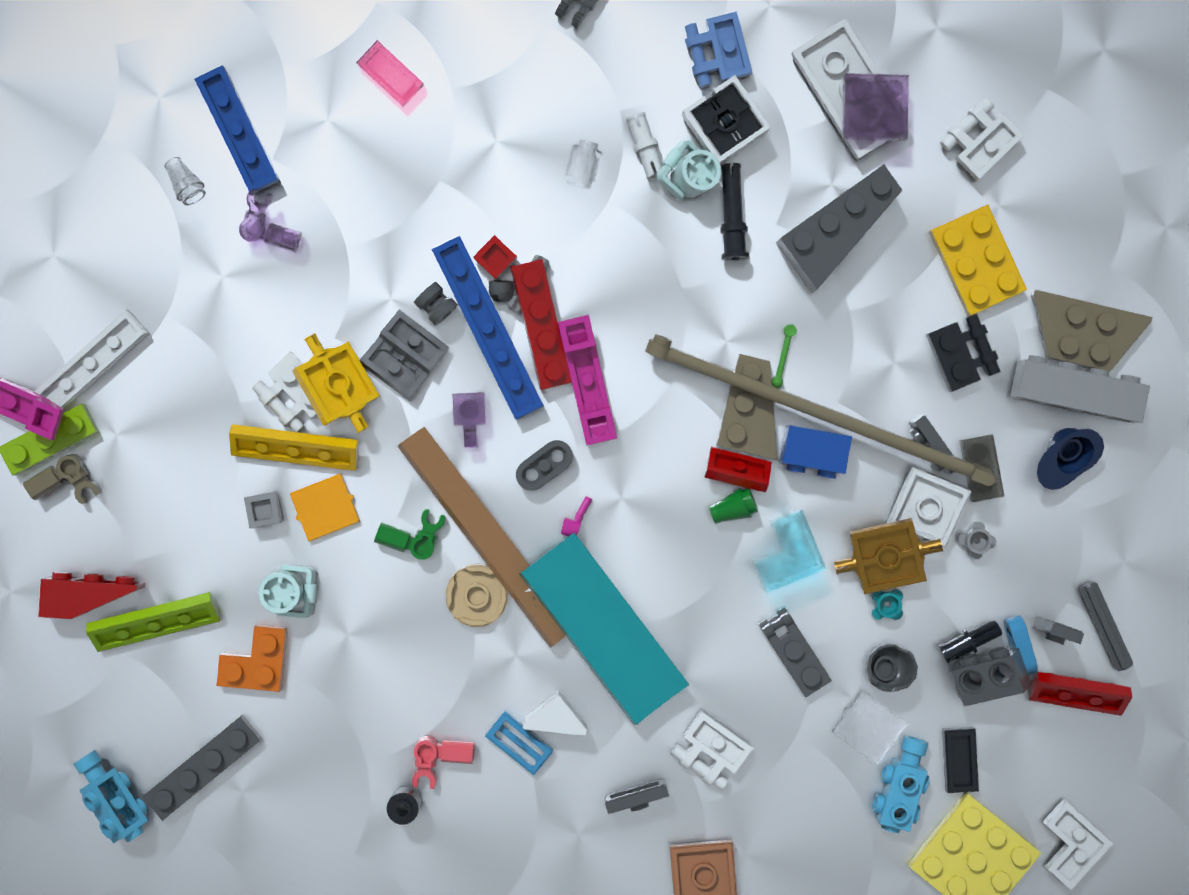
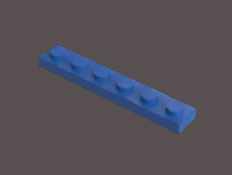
(487, 327)

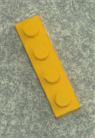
(293, 447)

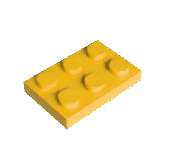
(977, 260)

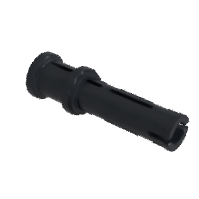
(733, 227)

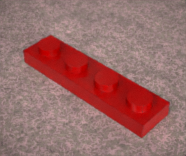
(541, 324)

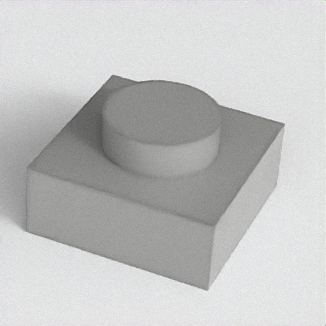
(263, 509)

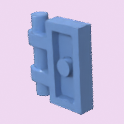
(727, 46)

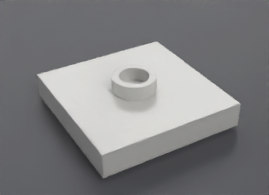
(931, 503)

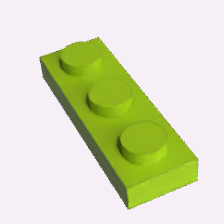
(33, 449)

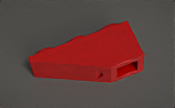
(72, 597)

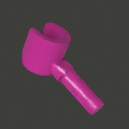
(573, 526)

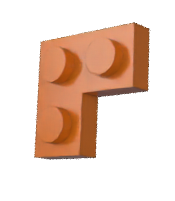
(260, 670)

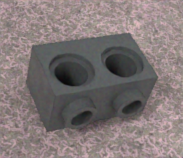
(994, 683)

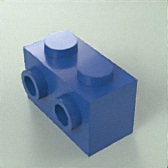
(815, 450)

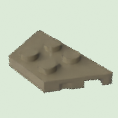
(1085, 331)

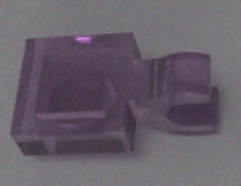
(469, 412)

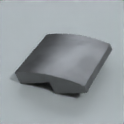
(404, 355)

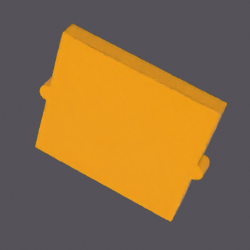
(324, 507)

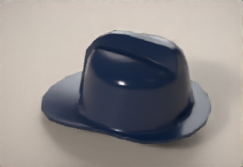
(1068, 456)

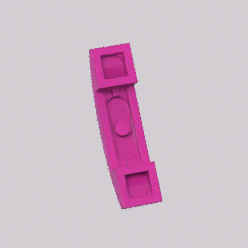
(587, 380)
(30, 409)

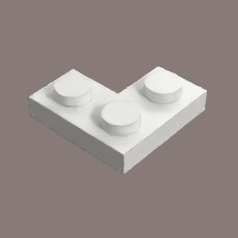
(1082, 845)

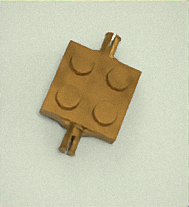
(888, 556)

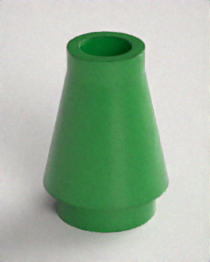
(734, 507)

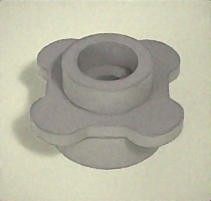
(977, 531)

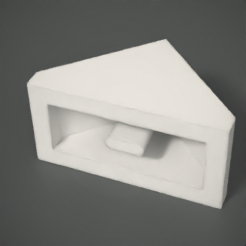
(555, 716)

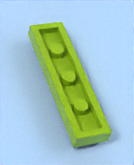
(153, 622)

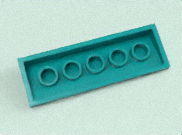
(603, 629)

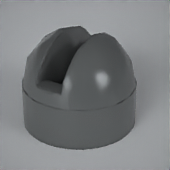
(501, 290)

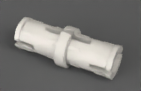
(645, 144)

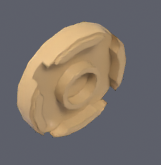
(476, 596)

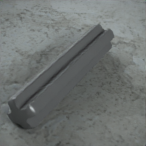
(1106, 626)

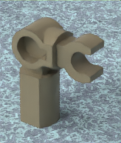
(68, 467)

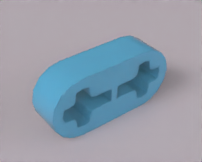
(1019, 638)

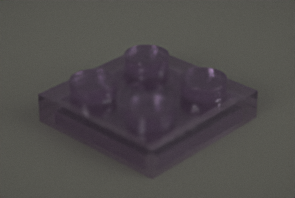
(875, 107)

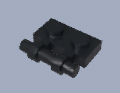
(954, 356)

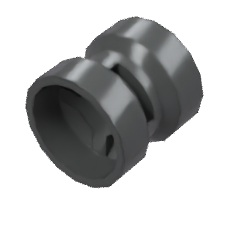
(440, 305)

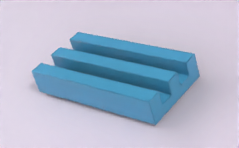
(498, 725)

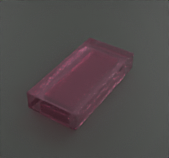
(390, 73)

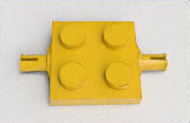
(335, 383)

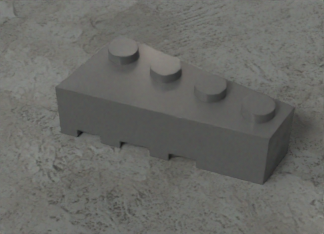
(833, 231)

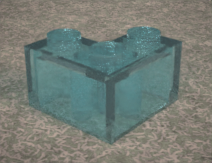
(795, 558)

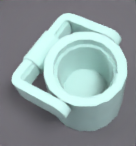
(691, 174)
(286, 590)

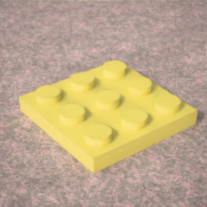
(973, 853)

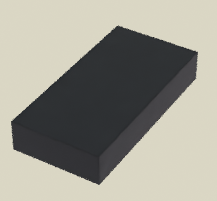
(960, 759)

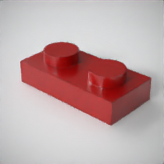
(738, 469)

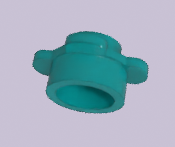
(894, 610)

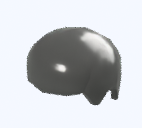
(891, 668)

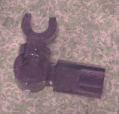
(255, 227)

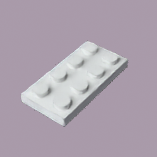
(824, 64)

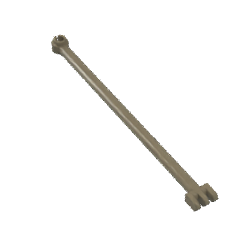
(661, 348)

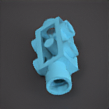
(895, 794)
(114, 802)

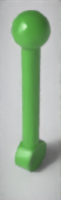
(789, 331)

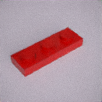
(1080, 693)

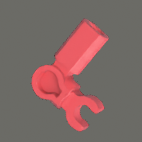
(428, 750)

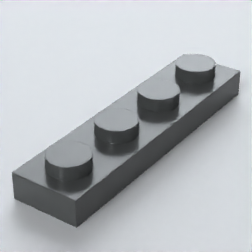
(202, 767)

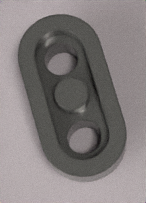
(544, 465)

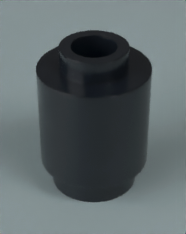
(406, 796)

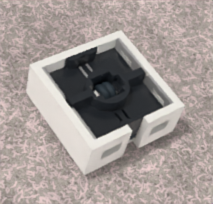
(726, 120)

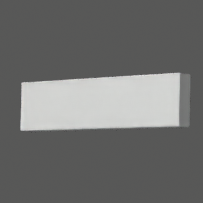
(94, 360)

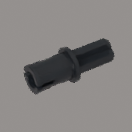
(969, 641)

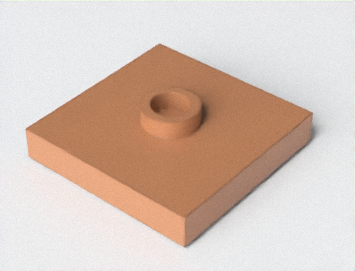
(703, 868)

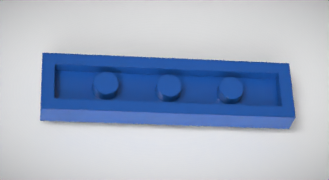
(237, 129)

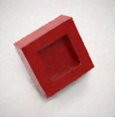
(495, 257)

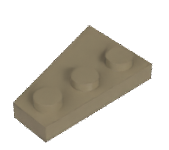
(747, 417)

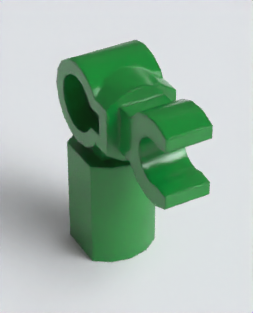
(398, 539)

